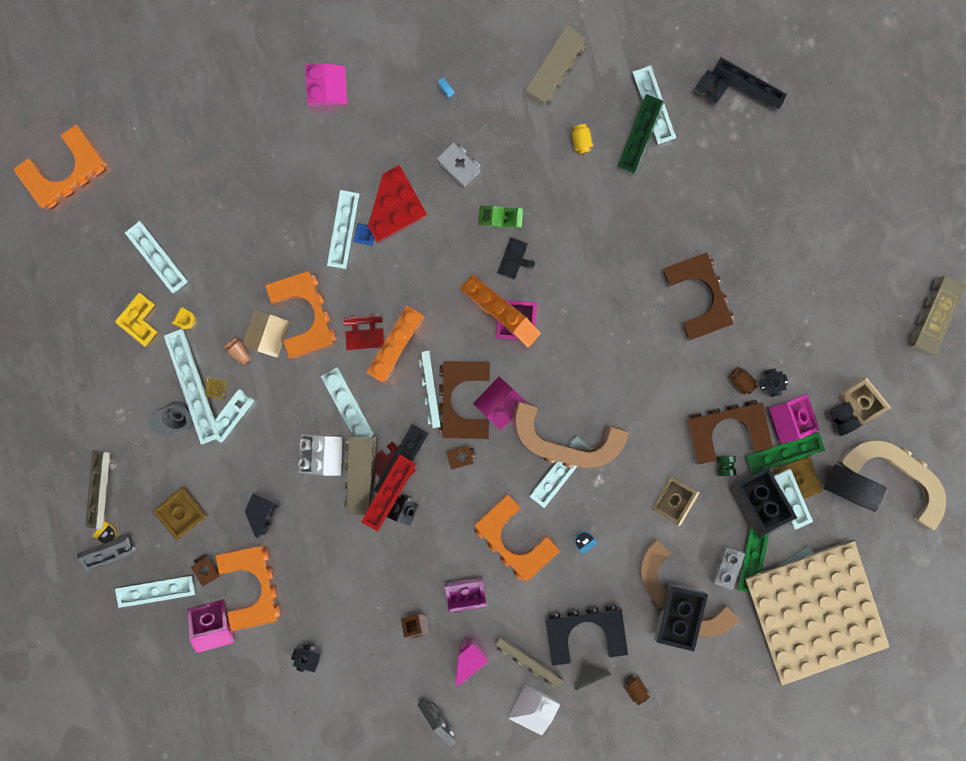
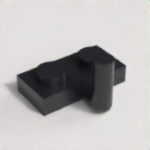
(514, 258)

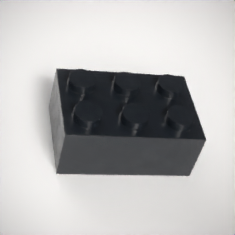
(763, 503)
(681, 617)

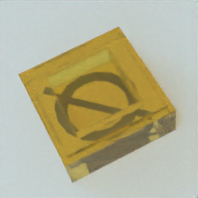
(216, 388)

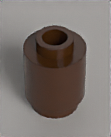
(743, 380)
(636, 689)

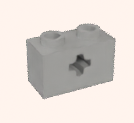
(461, 175)
(728, 567)

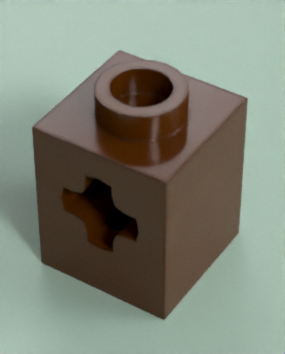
(456, 463)
(205, 577)
(415, 626)

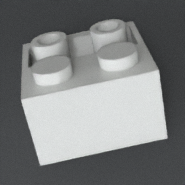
(320, 454)

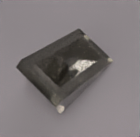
(589, 673)

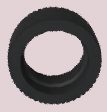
(855, 488)

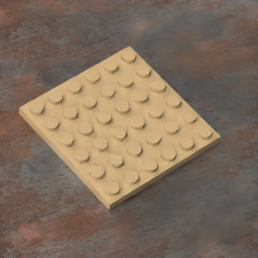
(817, 612)

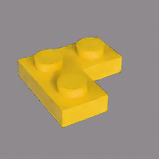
(132, 319)

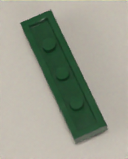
(641, 133)

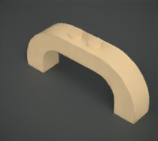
(934, 494)

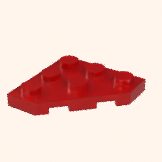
(394, 205)

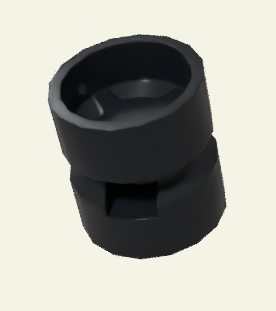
(706, 82)
(844, 418)

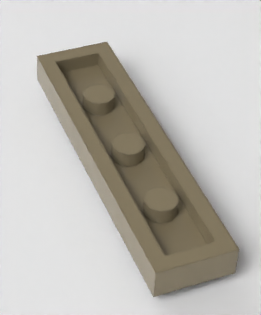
(97, 489)
(534, 666)

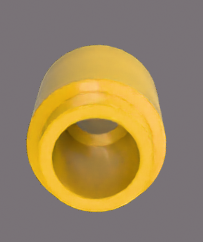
(581, 138)

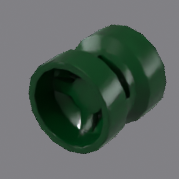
(726, 461)

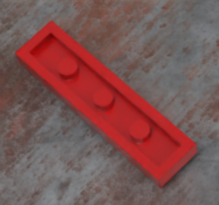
(388, 493)

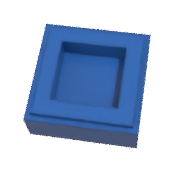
(363, 235)

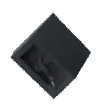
(259, 511)

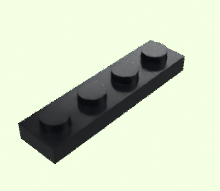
(750, 83)
(408, 448)

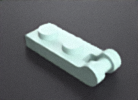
(232, 414)

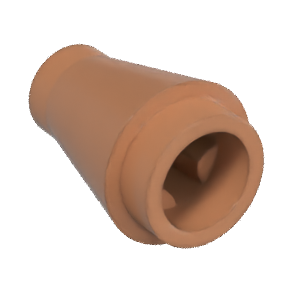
(237, 351)

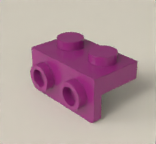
(465, 594)

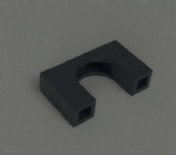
(560, 626)

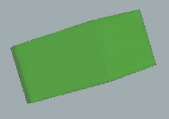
(500, 217)

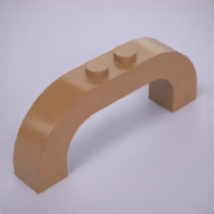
(606, 451)
(650, 562)

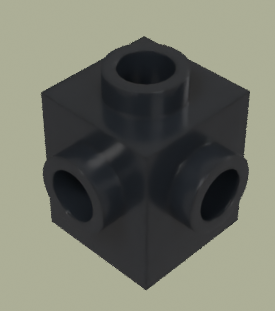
(766, 382)
(403, 510)
(311, 653)

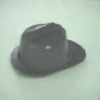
(171, 418)

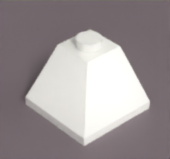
(534, 709)

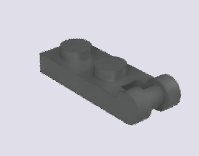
(106, 553)

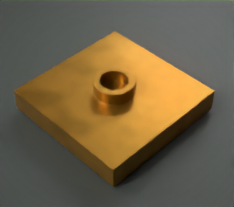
(804, 475)
(179, 513)

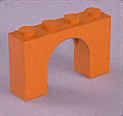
(86, 164)
(304, 287)
(501, 310)
(395, 343)
(252, 560)
(524, 564)

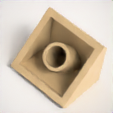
(265, 333)
(865, 400)
(675, 501)

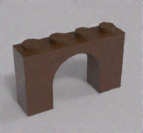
(701, 269)
(453, 374)
(751, 416)

